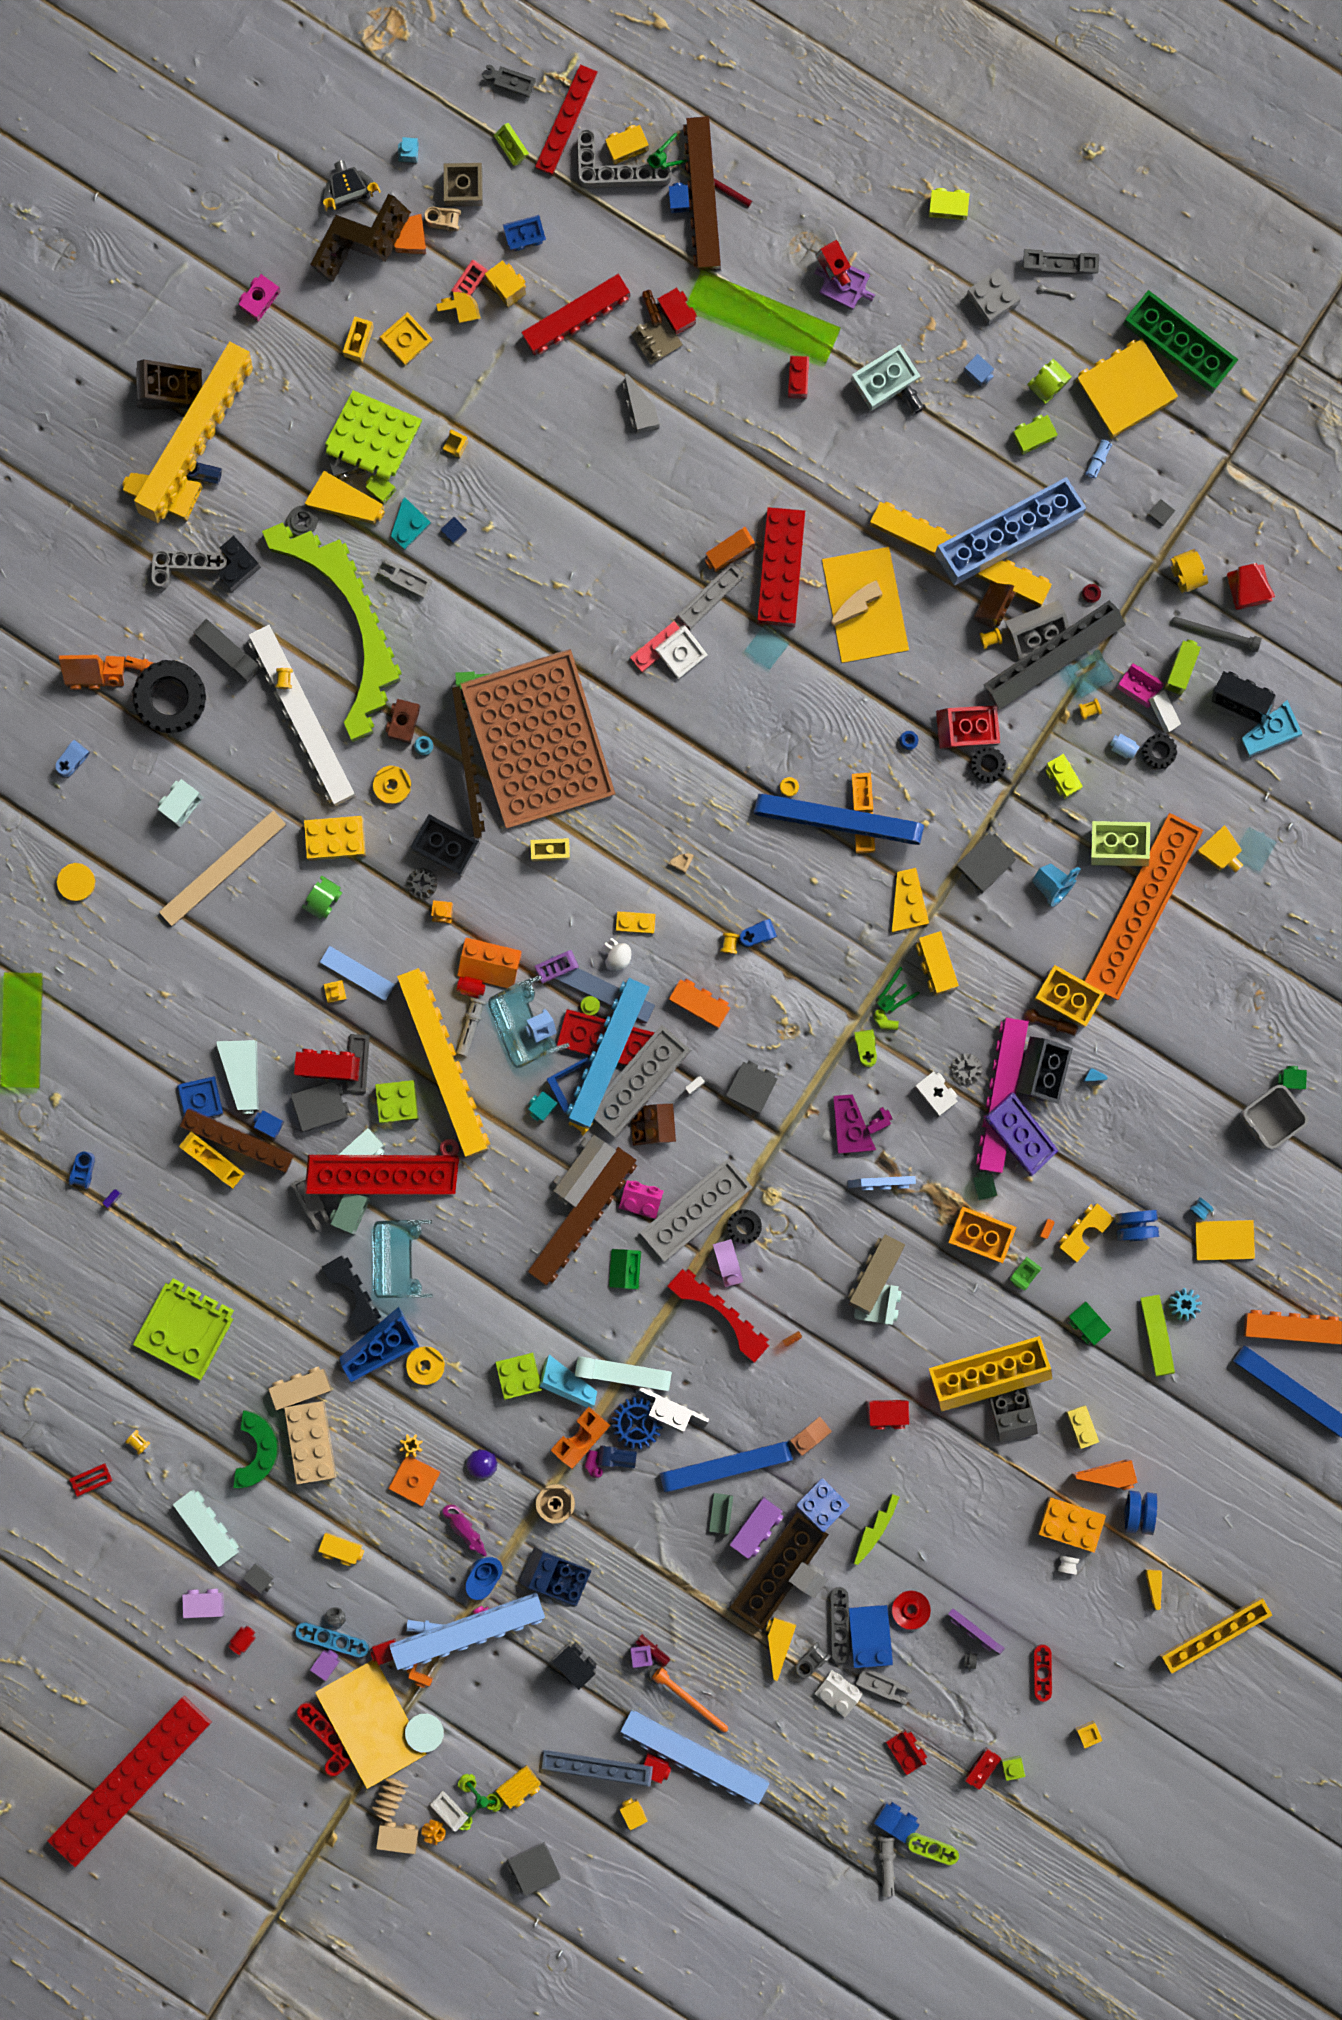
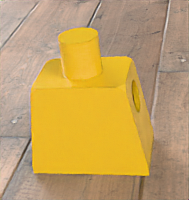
(1221, 850)

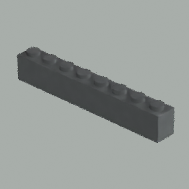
(1054, 654)

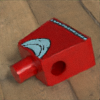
(829, 257)

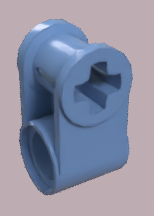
(73, 756)

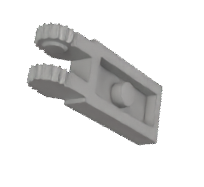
(407, 578)
(310, 1202)
(881, 1684)

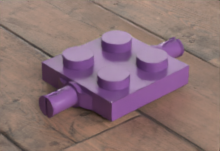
(848, 294)

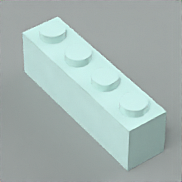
(206, 1528)

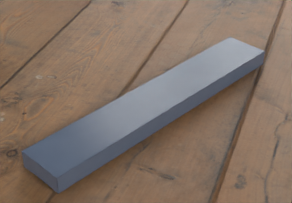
(597, 988)
(597, 1768)

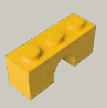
(1073, 1244)

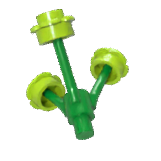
(492, 1801)

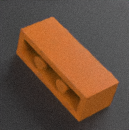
(700, 1003)

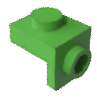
(1025, 1273)

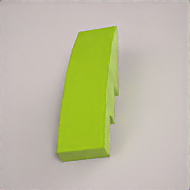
(1157, 1335)
(872, 1535)

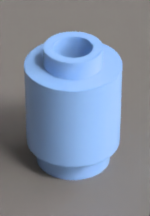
(1124, 746)

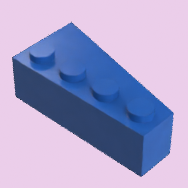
(379, 1346)

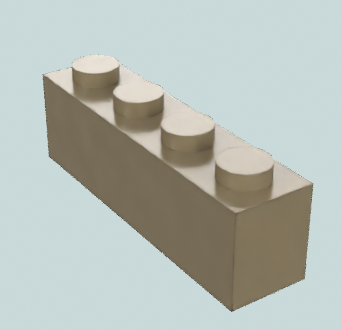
(876, 1275)

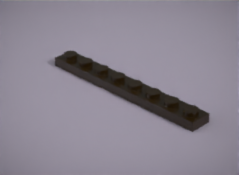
(469, 768)

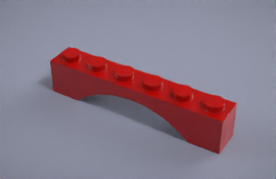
(688, 1288)

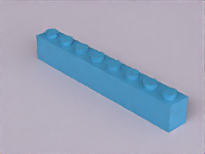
(608, 1053)

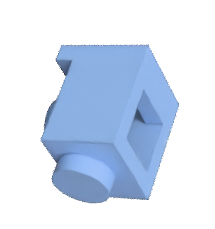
(540, 1026)

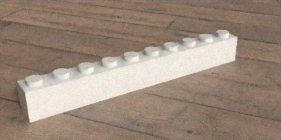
(303, 718)

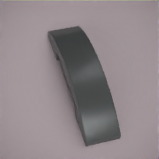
(1060, 262)

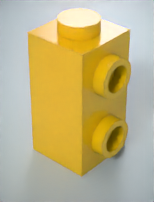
(341, 1548)

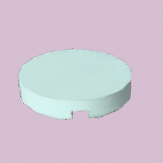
(424, 1732)

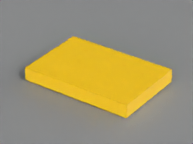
(1224, 1240)

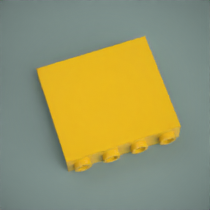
(1127, 387)

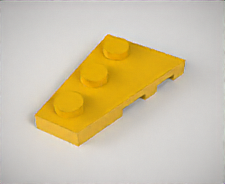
(909, 902)

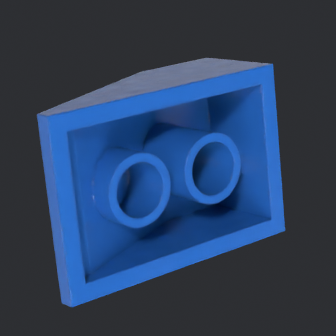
(870, 1636)

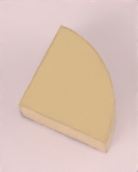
(681, 862)

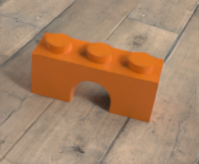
(573, 1449)

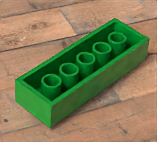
(1180, 341)

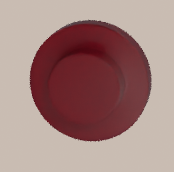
(1091, 593)

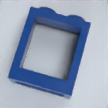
(555, 1087)

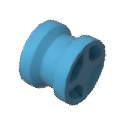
(1202, 1209)

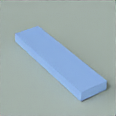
(357, 973)

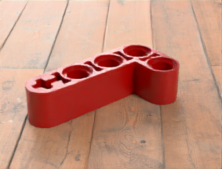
(337, 1748)

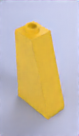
(185, 499)
(341, 499)

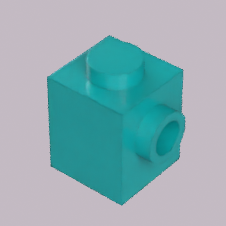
(541, 1106)

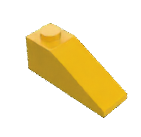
(779, 1638)

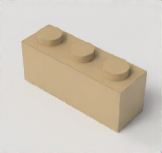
(300, 1388)

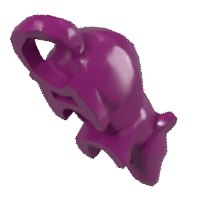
(463, 1528)

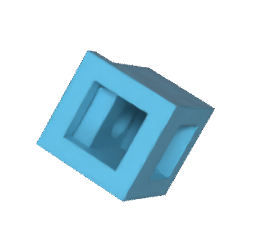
(408, 150)

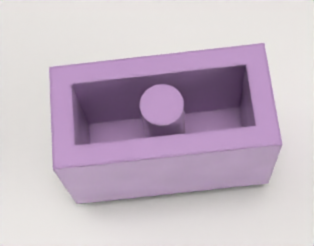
(203, 1604)

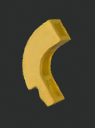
(212, 1159)

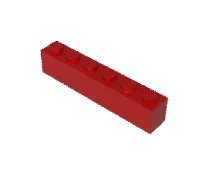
(576, 314)

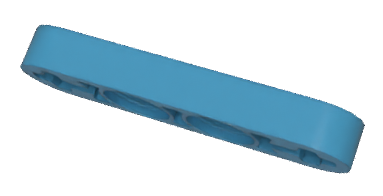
(333, 1636)

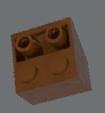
(654, 1125)

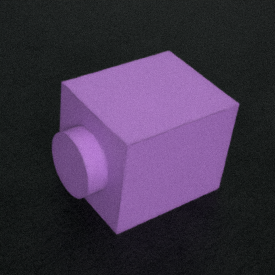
(325, 1664)

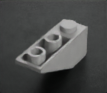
(643, 410)

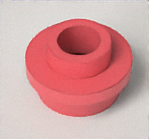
(445, 1143)

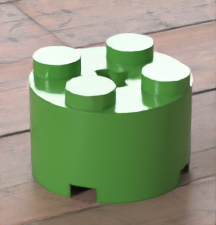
(321, 898)

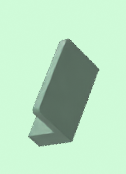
(721, 1513)

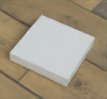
(681, 651)

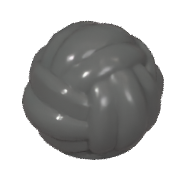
(335, 1617)

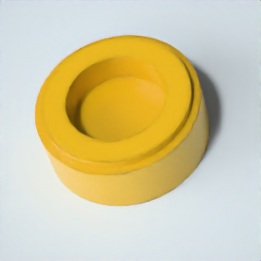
(789, 787)

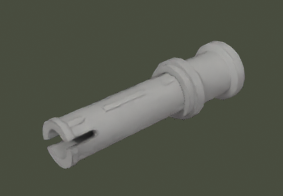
(473, 1017)
(887, 1855)

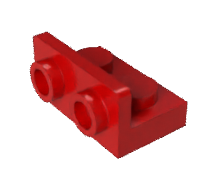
(906, 1752)
(982, 1768)

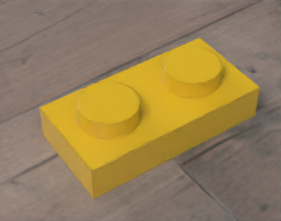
(635, 922)

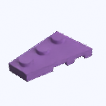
(974, 1632)

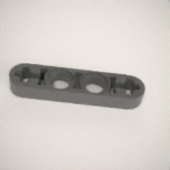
(843, 1624)

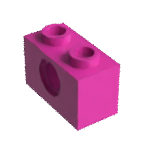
(258, 308)

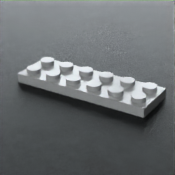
(640, 1080)
(696, 1210)

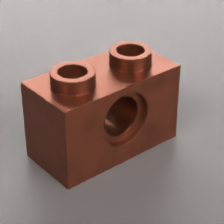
(403, 732)

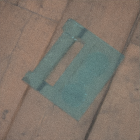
(1092, 679)

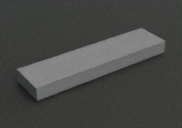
(710, 596)

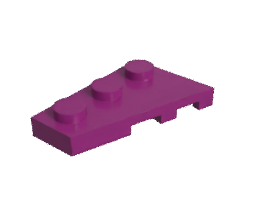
(850, 1126)

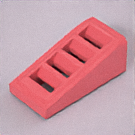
(473, 264)

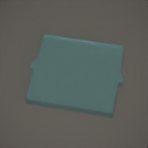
(767, 647)
(1255, 848)

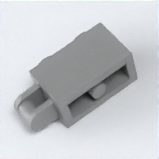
(809, 1579)

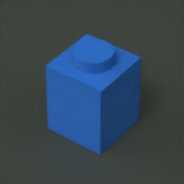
(678, 198)
(268, 1123)

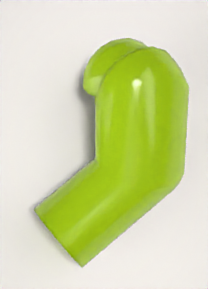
(883, 1022)

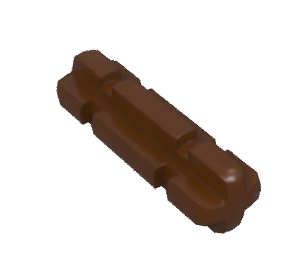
(651, 307)

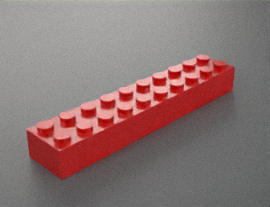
(129, 1781)

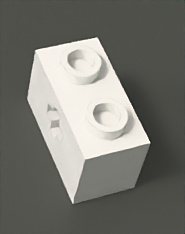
(926, 1089)

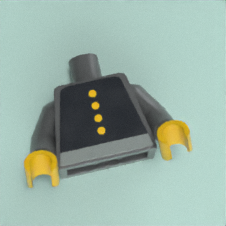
(347, 187)

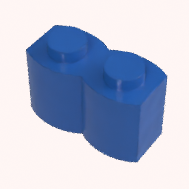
(896, 1822)

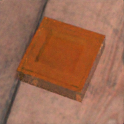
(792, 1338)

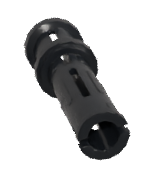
(912, 400)

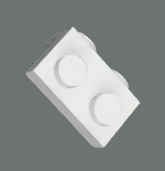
(838, 1693)

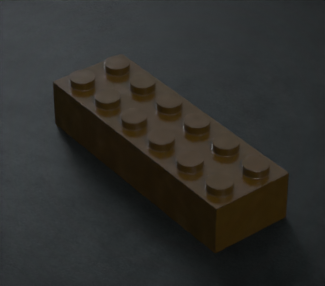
(771, 1578)

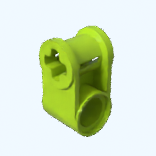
(866, 1044)

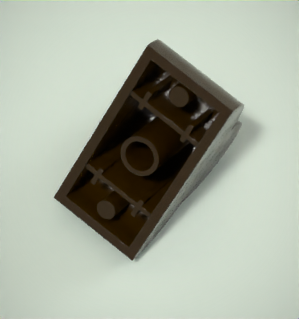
(166, 385)

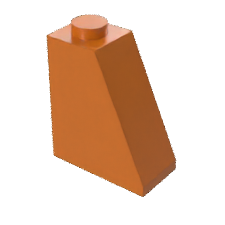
(730, 550)

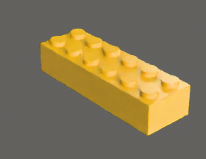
(990, 1373)

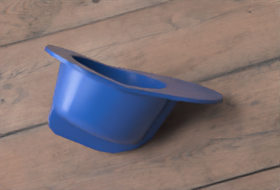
(483, 1577)

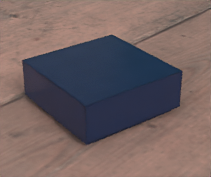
(453, 530)

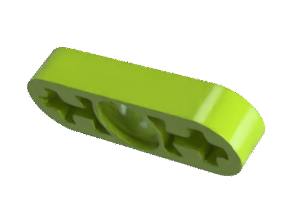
(938, 1855)

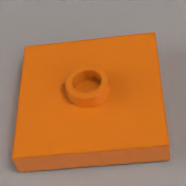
(414, 1480)

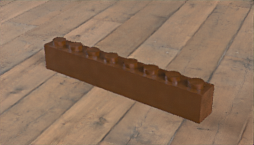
(703, 193)
(581, 1217)

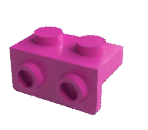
(1139, 685)
(641, 1199)

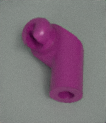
(591, 1465)

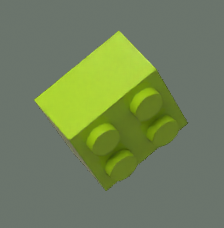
(397, 1101)
(519, 1375)

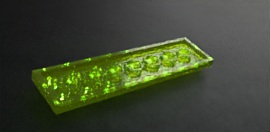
(763, 316)

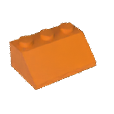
(489, 963)

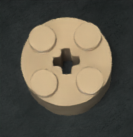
(547, 1510)

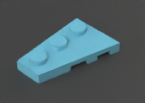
(1278, 729)
(565, 1383)

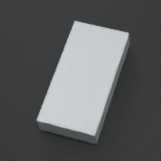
(1164, 711)
(693, 1086)
(449, 1811)

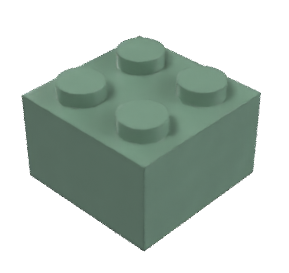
(349, 1212)

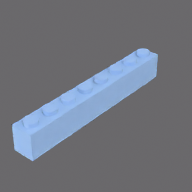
(467, 1631)
(695, 1757)

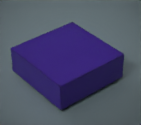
(112, 1198)

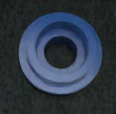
(913, 736)

